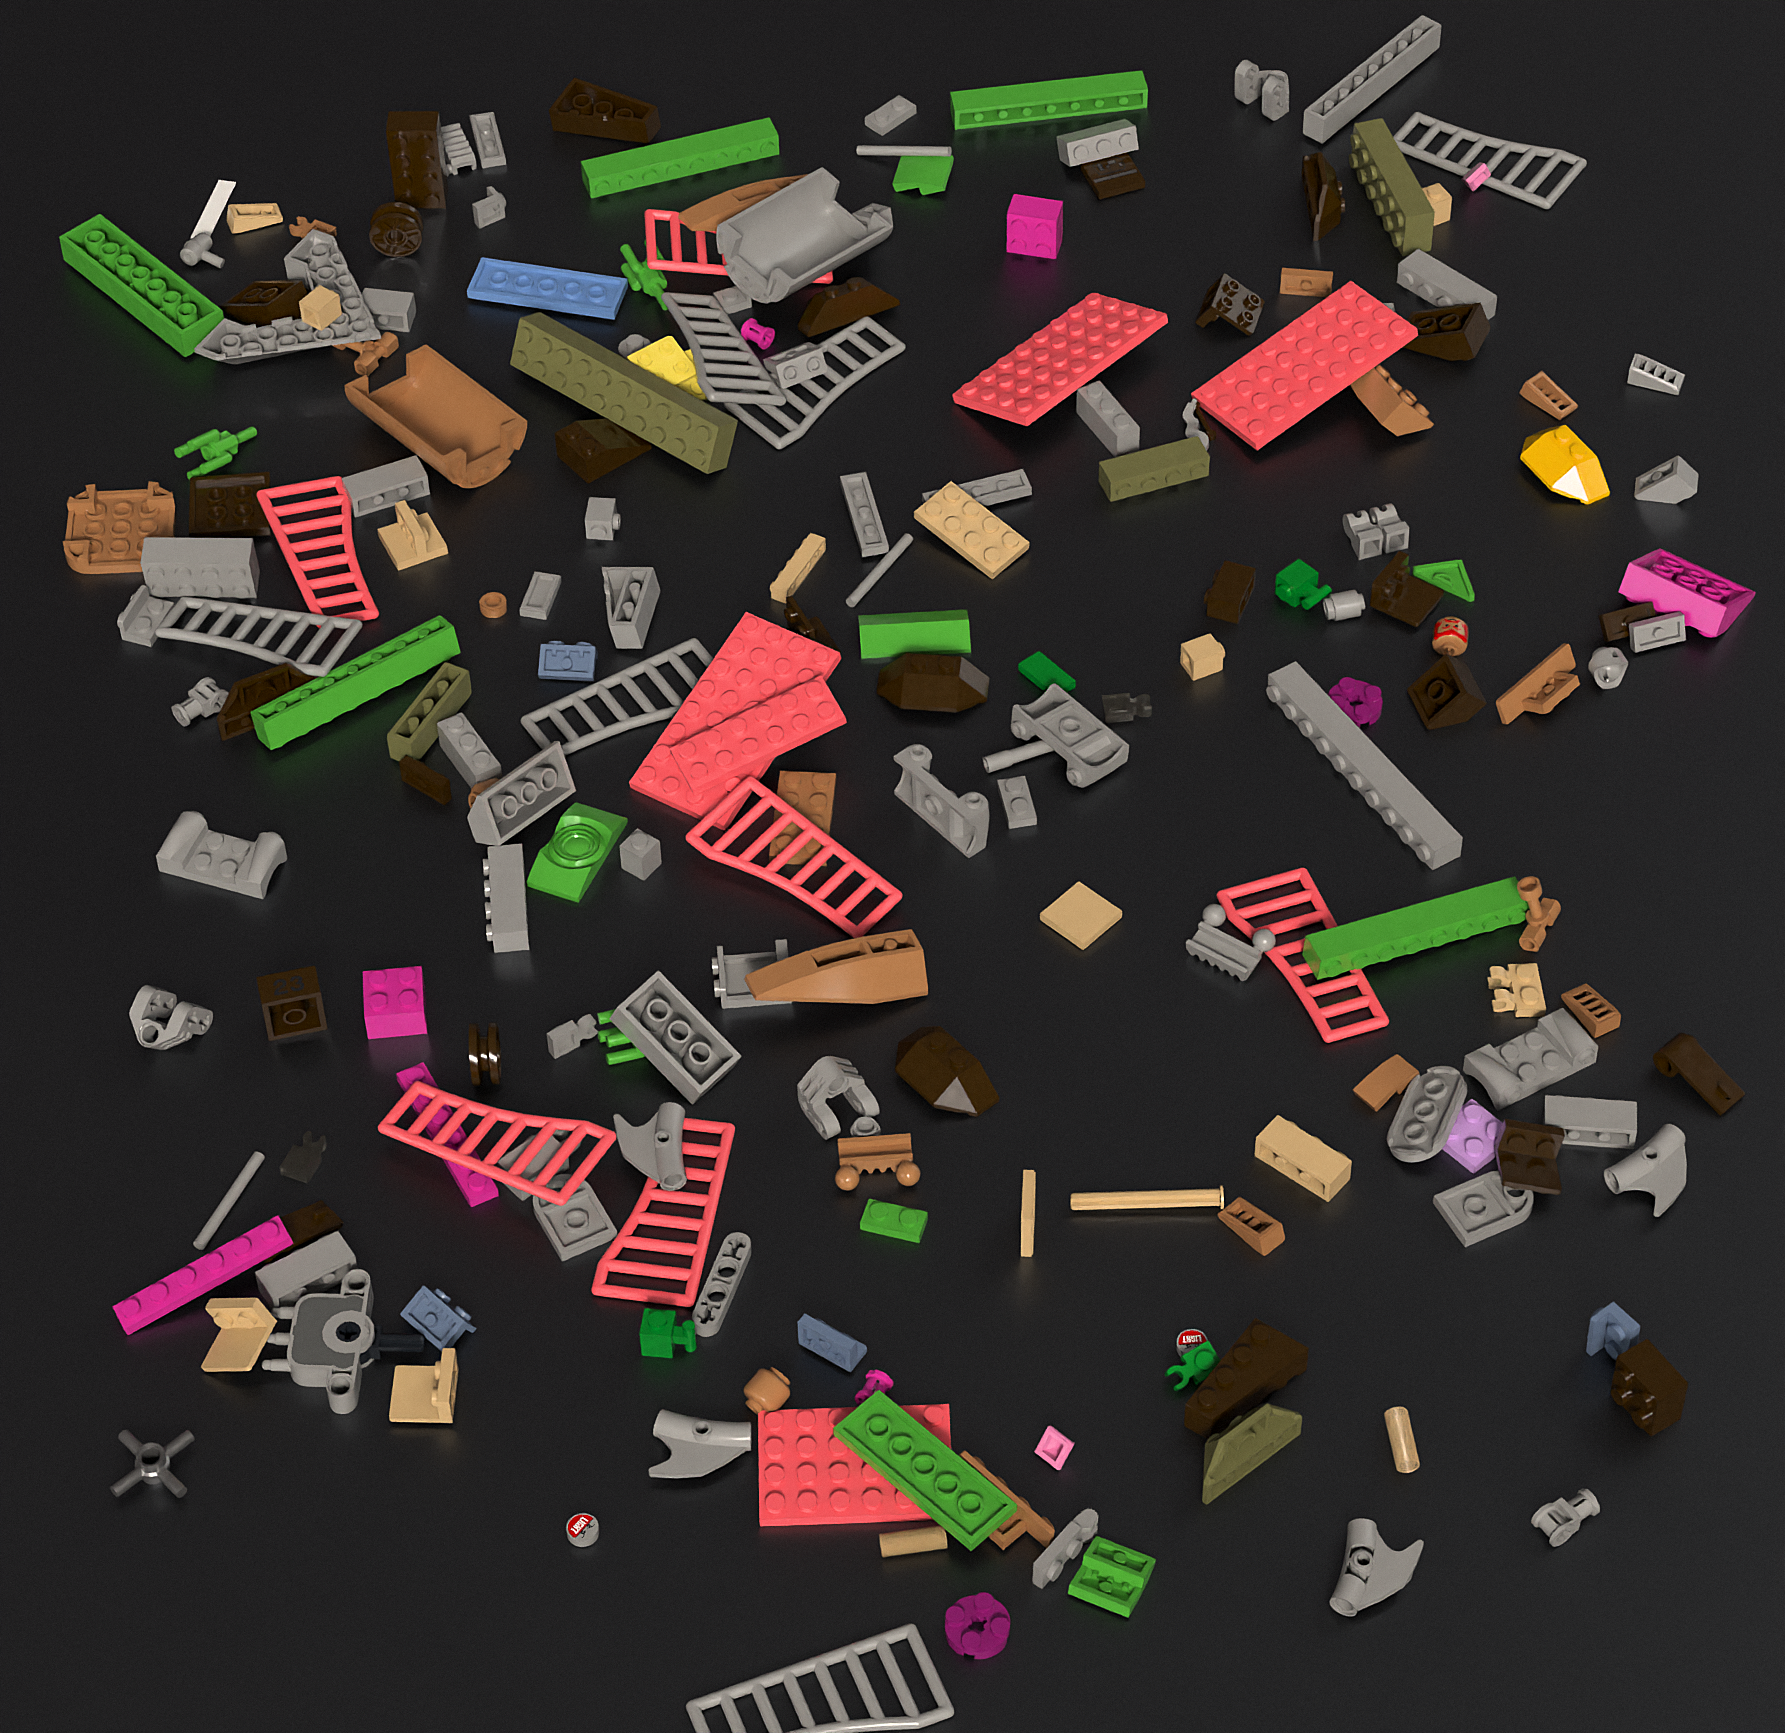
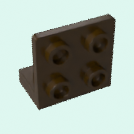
(1232, 303)
(1403, 594)
(808, 628)
(1528, 1156)

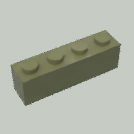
(1154, 468)
(436, 702)

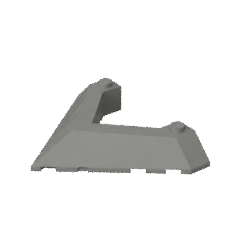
(316, 263)

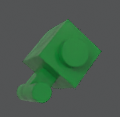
(1299, 585)
(661, 1333)

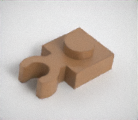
(304, 227)

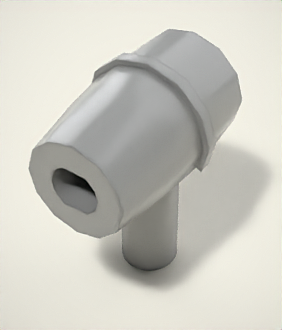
(197, 250)

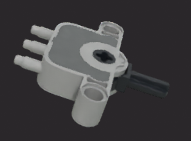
(335, 1340)

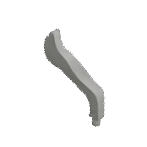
(1193, 424)

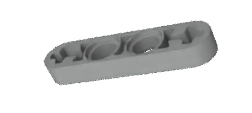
(719, 1283)

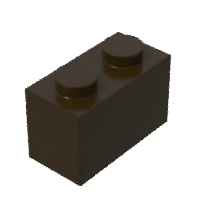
(1230, 591)

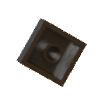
(291, 1003)
(1648, 1387)

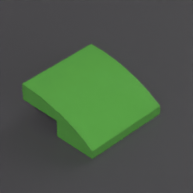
(923, 172)
(1112, 1576)

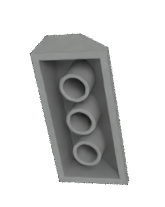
(521, 796)

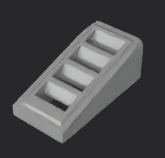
(1646, 373)

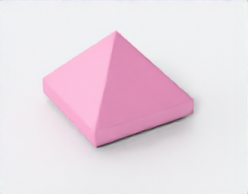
(1054, 1447)

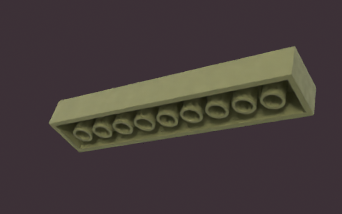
(623, 392)

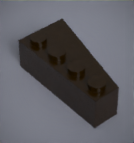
(603, 113)
(1248, 1373)

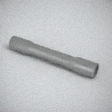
(1008, 757)

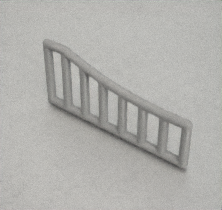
(1504, 185)
(735, 340)
(825, 397)
(257, 649)
(601, 689)
(819, 1665)

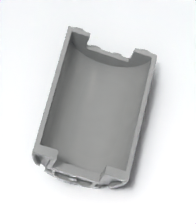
(794, 238)

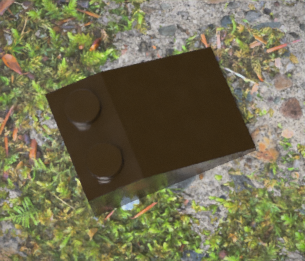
(266, 301)
(1450, 331)
(597, 447)

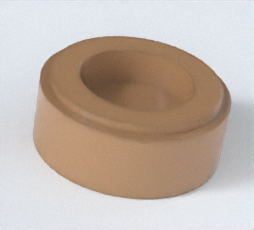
(493, 605)

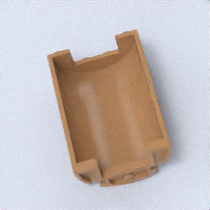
(444, 418)

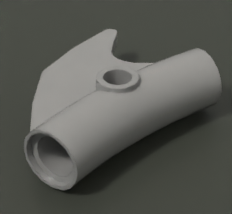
(656, 1145)
(1653, 1168)
(698, 1444)
(1371, 1568)

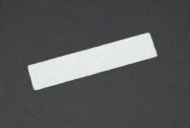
(214, 208)

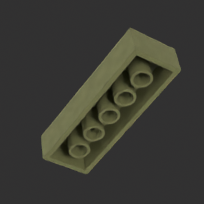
(1391, 186)

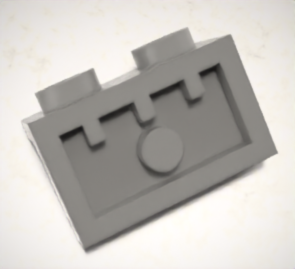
(797, 364)
(143, 617)

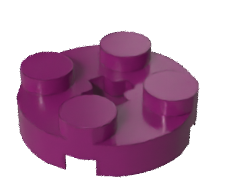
(1358, 691)
(977, 1609)

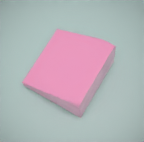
(1476, 176)

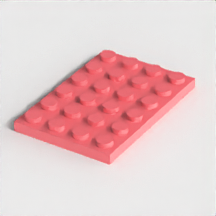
(819, 1480)

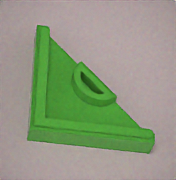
(1447, 576)

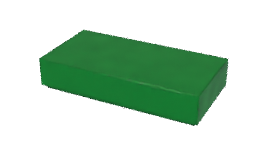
(1045, 673)

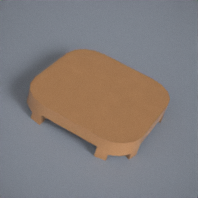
(110, 527)

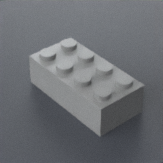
(200, 567)
(675, 1037)

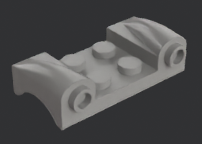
(1073, 734)
(959, 820)
(218, 858)
(1532, 1059)

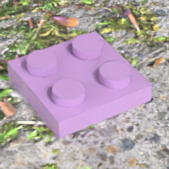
(1473, 1136)

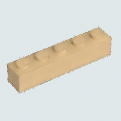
(798, 567)

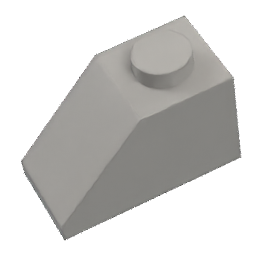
(1667, 482)

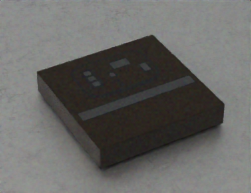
(1113, 175)

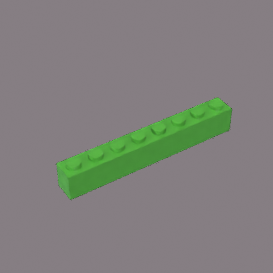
(1048, 99)
(680, 157)
(355, 682)
(1414, 928)

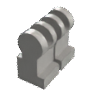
(1383, 532)

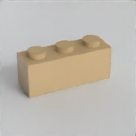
(1303, 1158)

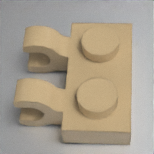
(1525, 990)

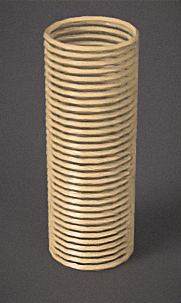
(1403, 1440)
(906, 1543)

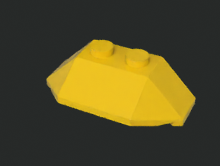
(1565, 464)

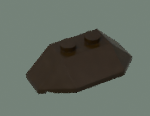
(1321, 194)
(843, 305)
(933, 683)
(253, 693)
(944, 1072)

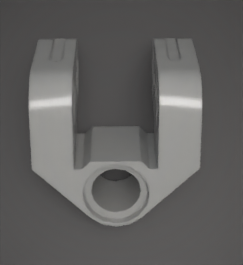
(1271, 84)
(158, 1002)
(827, 1079)

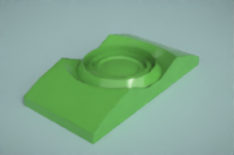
(575, 851)

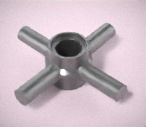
(155, 1472)

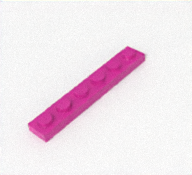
(474, 1186)
(202, 1275)

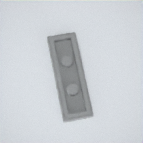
(487, 140)

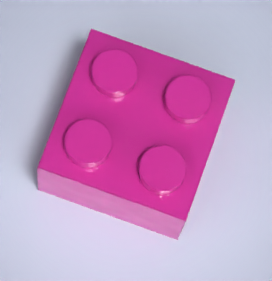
(1034, 226)
(394, 1002)

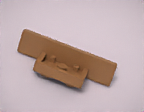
(1541, 686)
(1023, 1520)

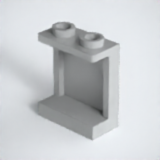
(732, 971)

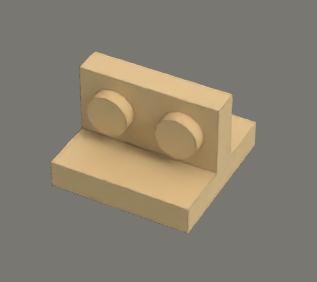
(411, 538)

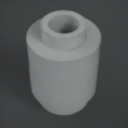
(1343, 605)

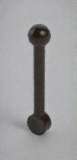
(1210, 433)

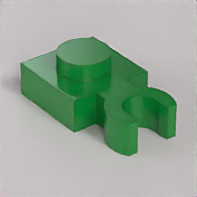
(1197, 1364)

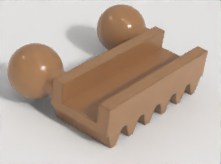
(873, 1153)

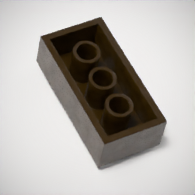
(417, 158)

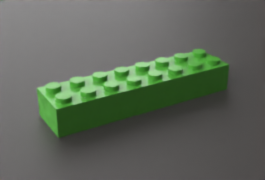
(140, 283)

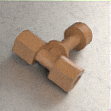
(371, 352)
(1540, 913)

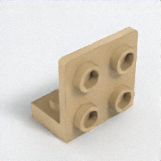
(243, 1333)
(425, 1391)

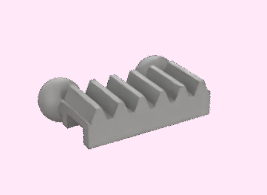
(456, 149)
(1226, 950)

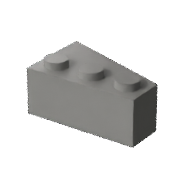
(630, 603)

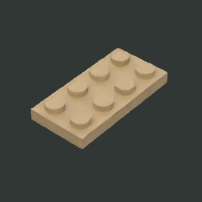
(971, 530)

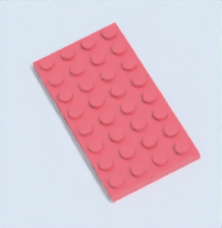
(1059, 358)
(1304, 365)
(747, 671)

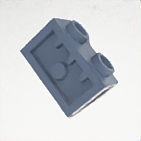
(567, 661)
(436, 1318)
(1612, 1329)
(830, 1342)

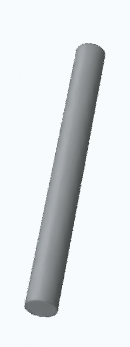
(904, 150)
(879, 570)
(228, 1200)

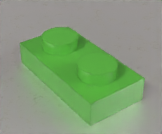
(894, 1220)

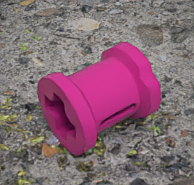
(752, 335)
(885, 1384)

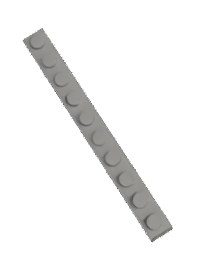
(1364, 766)

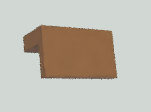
(1306, 282)

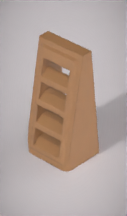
(1539, 385)
(1596, 1026)
(1263, 1240)

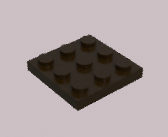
(228, 506)

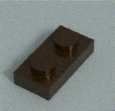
(1616, 623)
(425, 779)

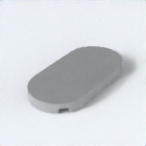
(1427, 1114)

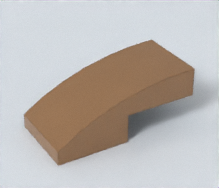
(1384, 1081)

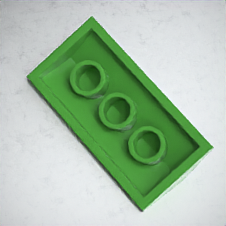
(914, 633)

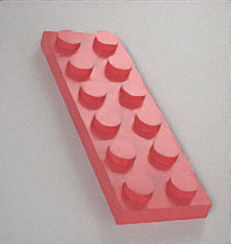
(758, 735)

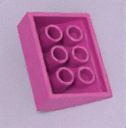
(1678, 585)

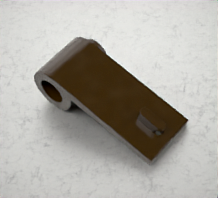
(1688, 1058)
(306, 1225)

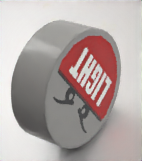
(1189, 1340)
(582, 1530)

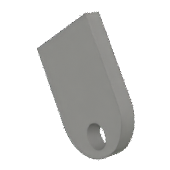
(1482, 1208)
(578, 1223)

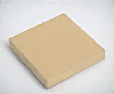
(1081, 915)
(1028, 1213)

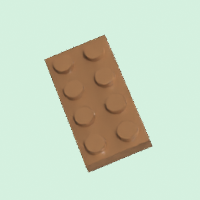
(812, 797)

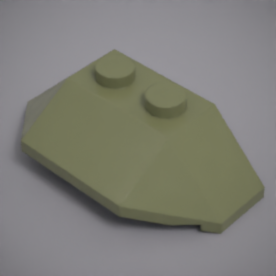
(1245, 1446)

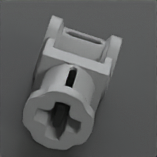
(200, 701)
(1563, 1518)

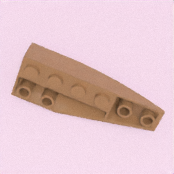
(717, 209)
(1390, 403)
(847, 971)

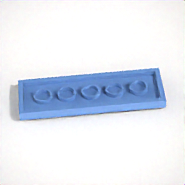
(547, 288)

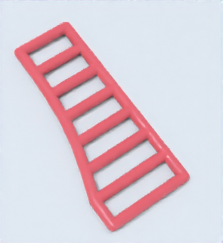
(676, 264)
(346, 538)
(793, 885)
(1293, 973)
(491, 1115)
(703, 1225)

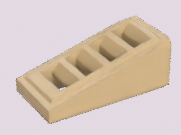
(252, 216)

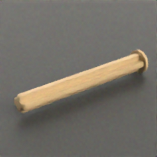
(1147, 1199)

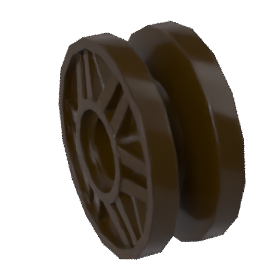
(396, 229)
(484, 1053)

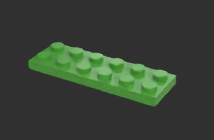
(925, 1470)

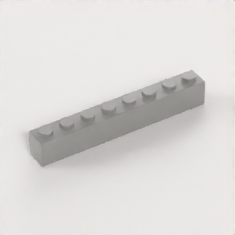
(1371, 79)

